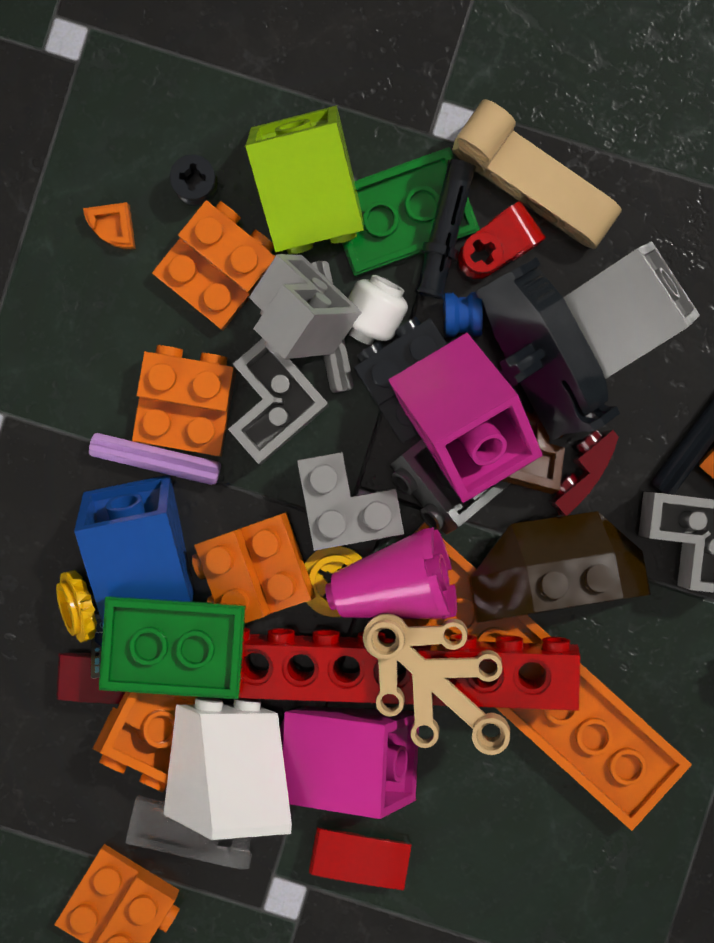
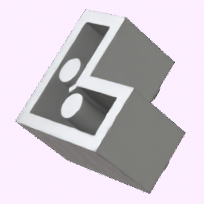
(301, 309)
(286, 403)
(336, 515)
(684, 521)

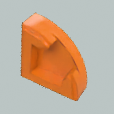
(112, 224)

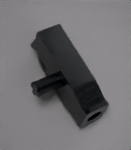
(546, 352)

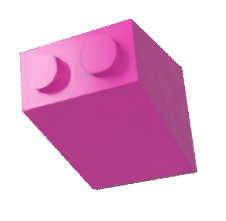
(467, 416)
(349, 760)

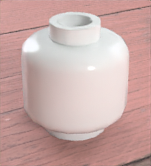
(380, 308)

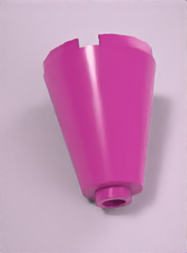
(397, 580)

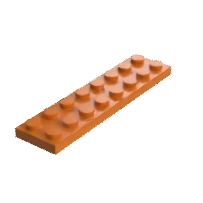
(600, 744)

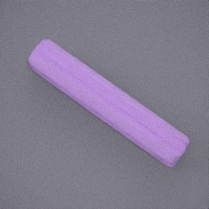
(154, 458)

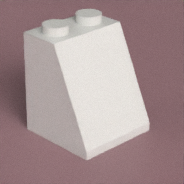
(227, 770)

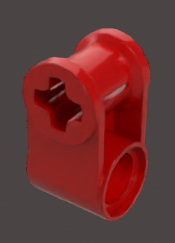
(504, 238)

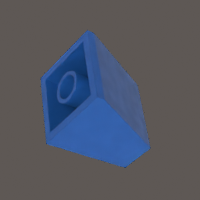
(134, 542)

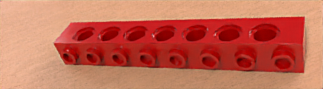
(554, 690)

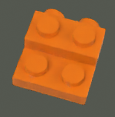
(216, 263)
(184, 401)
(255, 568)
(141, 736)
(118, 902)

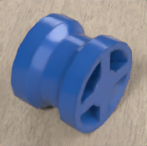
(462, 315)

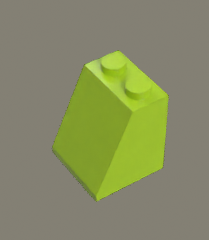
(305, 180)

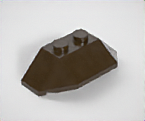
(557, 567)

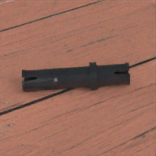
(441, 245)

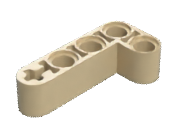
(534, 176)

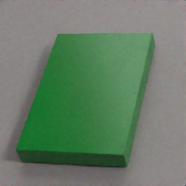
(400, 213)
(172, 647)

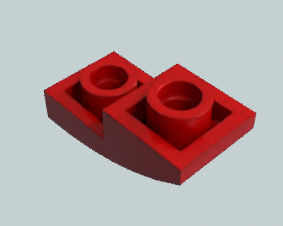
(360, 859)

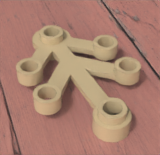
(432, 676)

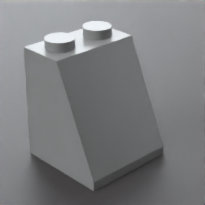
(630, 308)

